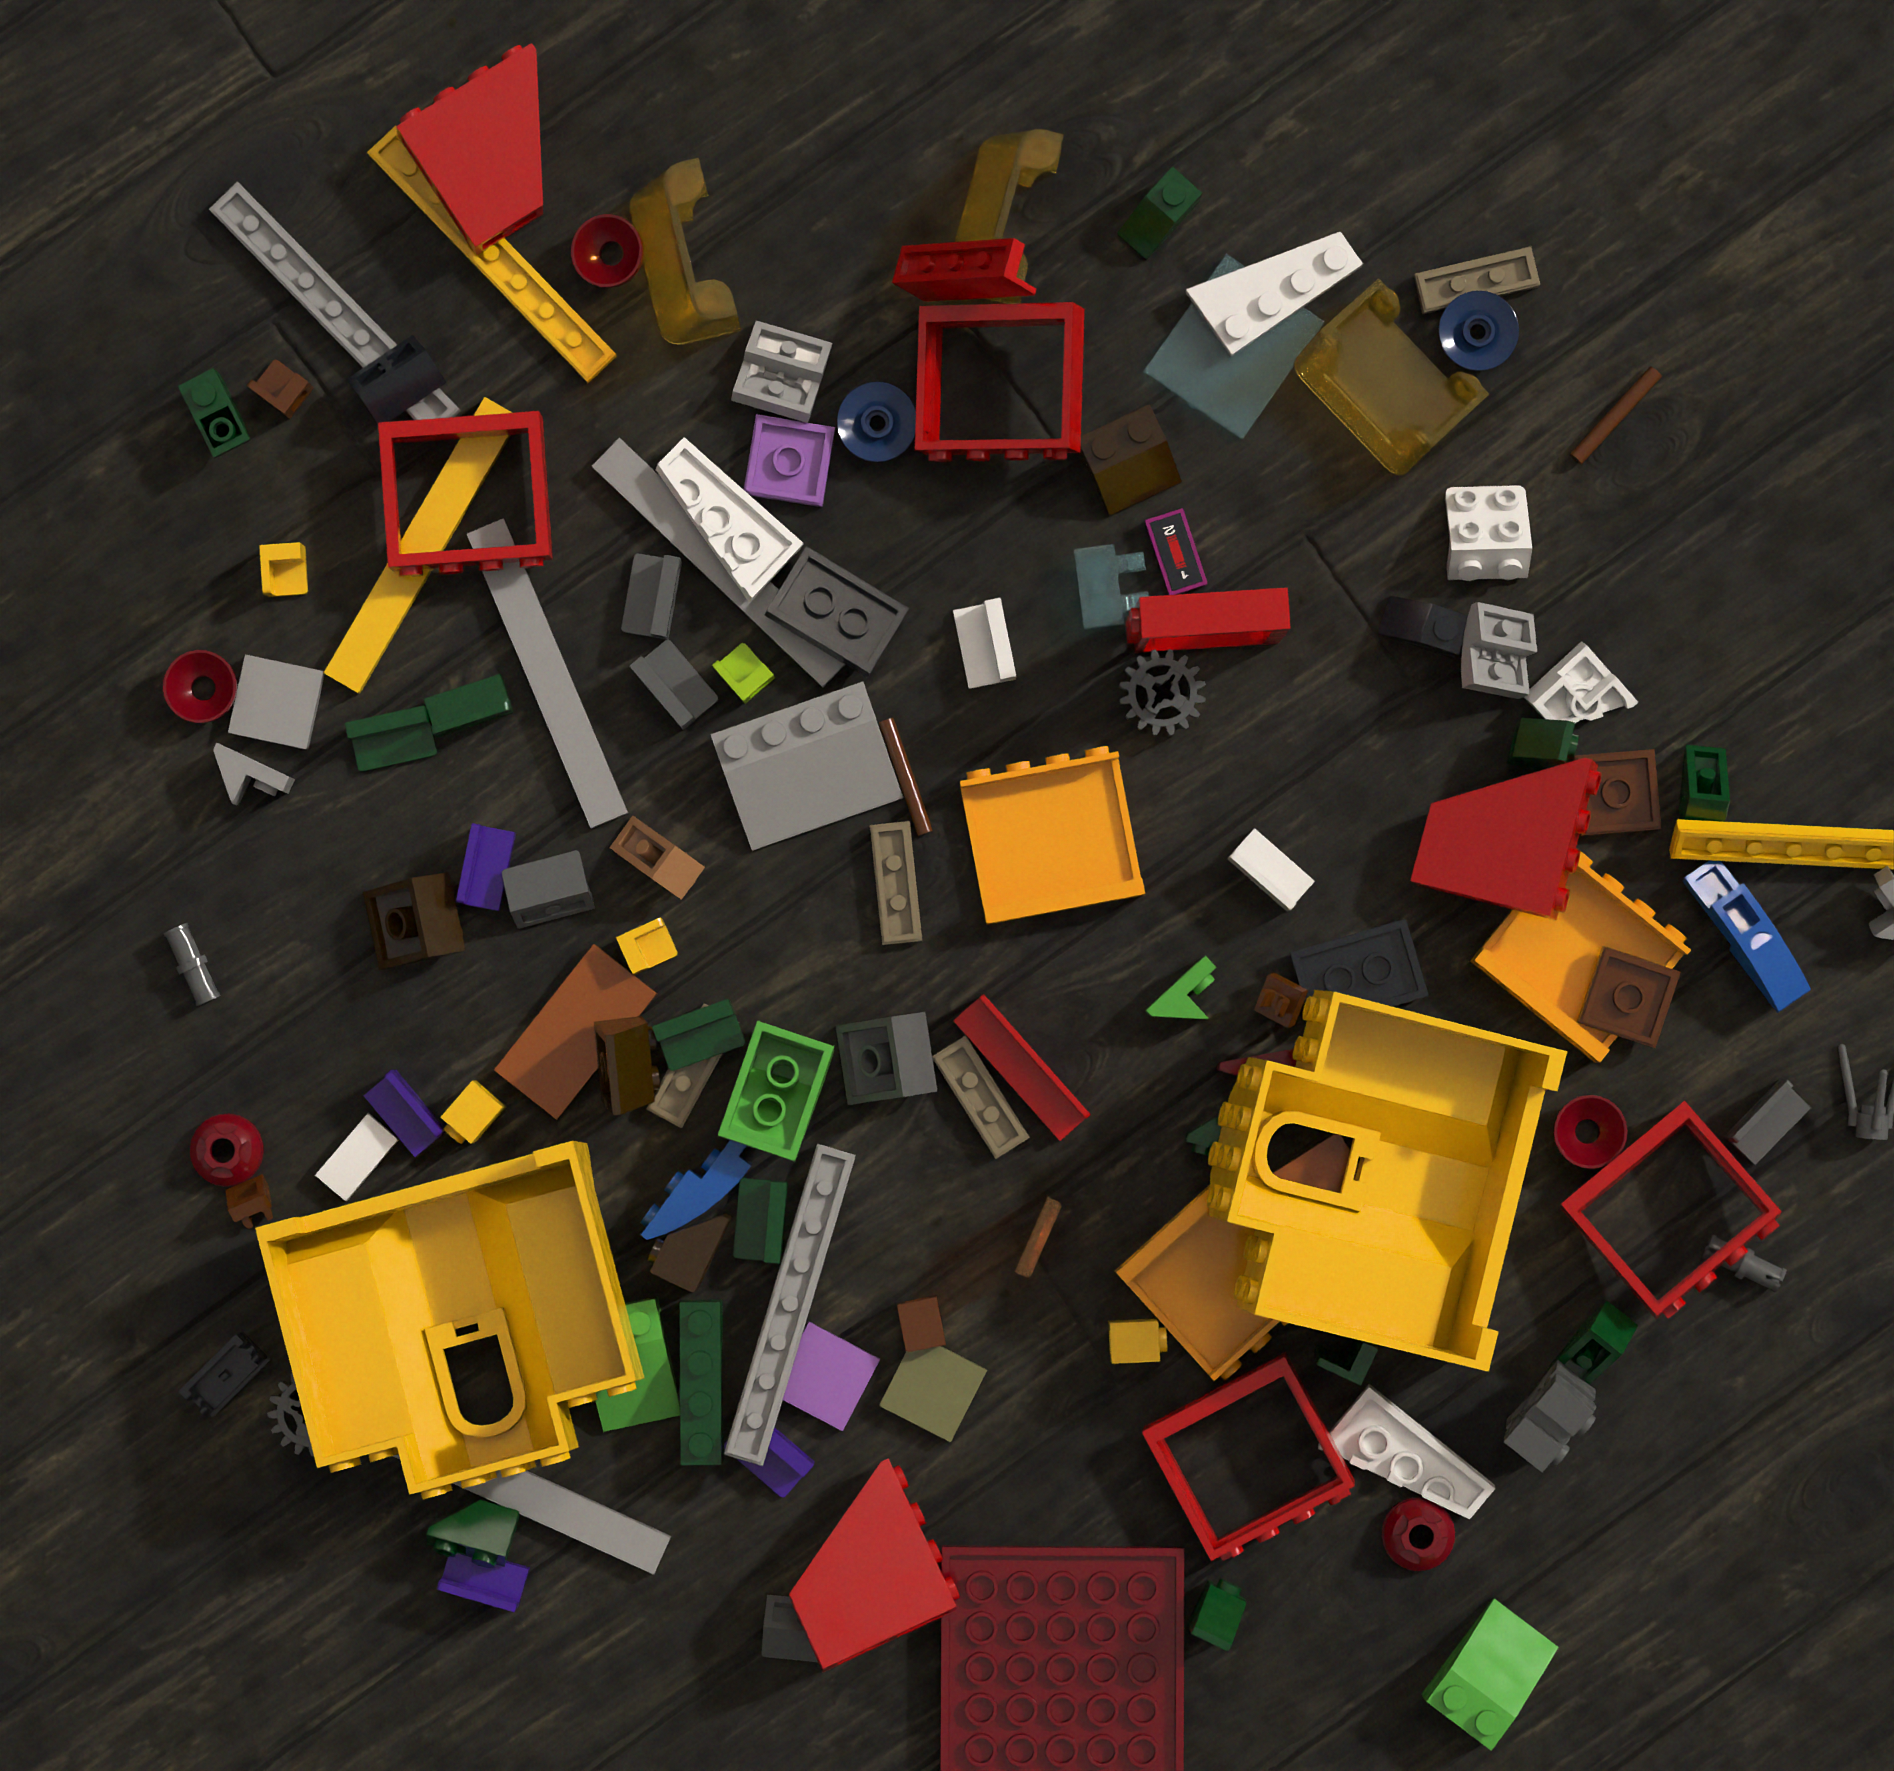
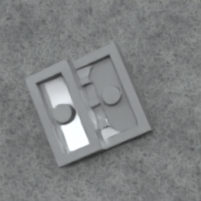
(781, 371)
(1496, 650)

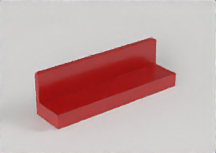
(962, 270)
(1021, 1067)

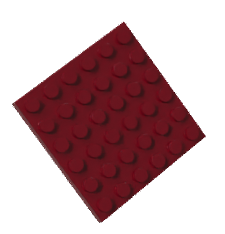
(1063, 1659)

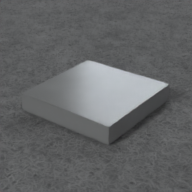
(276, 702)

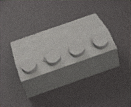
(807, 766)

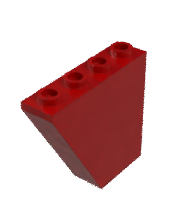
(483, 149)
(1510, 839)
(872, 1575)

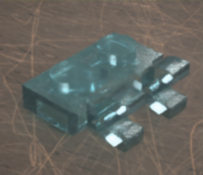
(1099, 584)

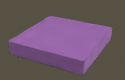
(789, 460)
(828, 1376)

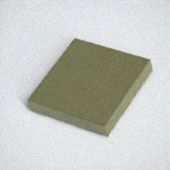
(933, 1389)

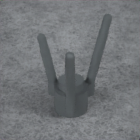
(1875, 1119)

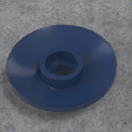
(1490, 314)
(873, 401)

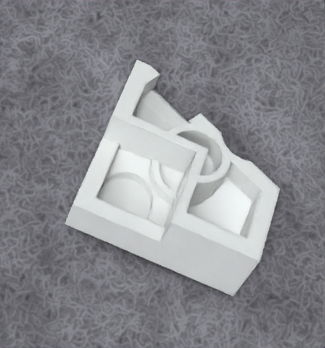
(1578, 689)

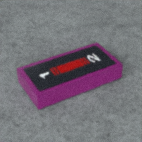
(1176, 552)

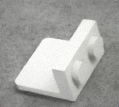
(1488, 533)

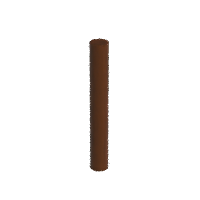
(1615, 415)
(905, 776)

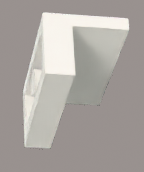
(984, 644)
(1271, 870)

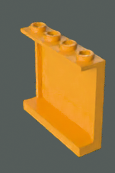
(1051, 835)
(1553, 961)
(1189, 1284)

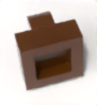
(1281, 1000)
(249, 1199)

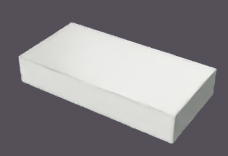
(357, 1157)

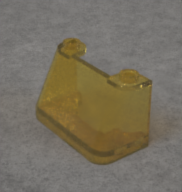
(1000, 166)
(681, 306)
(1384, 382)

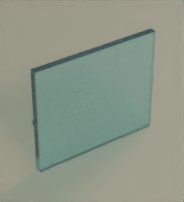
(1223, 386)

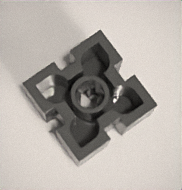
(1550, 1416)

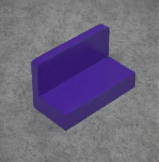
(485, 859)
(405, 1113)
(782, 1465)
(492, 1586)

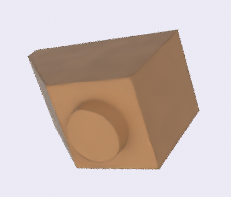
(657, 857)

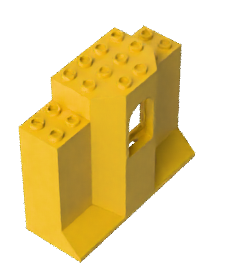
(1443, 1154)
(386, 1281)

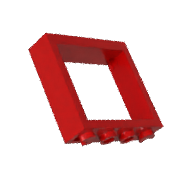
(929, 366)
(457, 428)
(1209, 620)
(1630, 1158)
(1266, 1525)

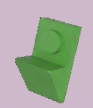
(1176, 1002)

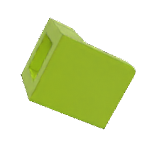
(744, 672)

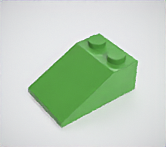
(776, 1091)
(656, 1393)
(1490, 1674)

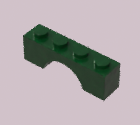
(701, 1382)

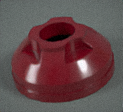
(588, 247)
(180, 680)
(1611, 1131)
(247, 1145)
(1403, 1518)

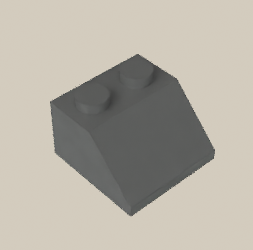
(886, 1058)

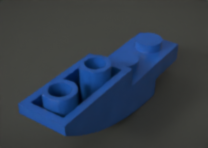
(1750, 934)
(693, 1195)

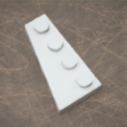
(1266, 293)
(1393, 1445)

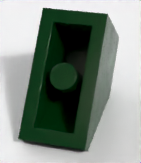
(1159, 213)
(1704, 784)
(1597, 1343)
(1217, 1613)

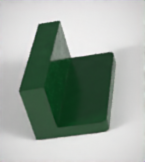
(468, 706)
(392, 738)
(699, 1035)
(760, 1220)
(1352, 1367)

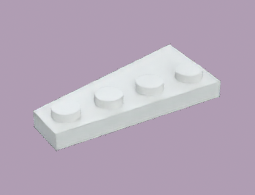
(734, 525)

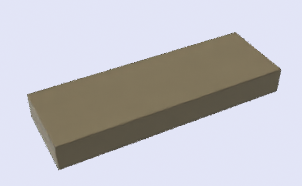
(1497, 274)
(896, 883)
(681, 1090)
(980, 1097)

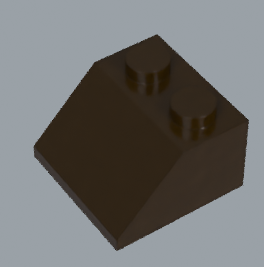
(1129, 460)
(414, 920)
(625, 1063)
(688, 1252)

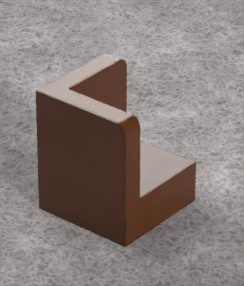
(281, 388)
(921, 1323)

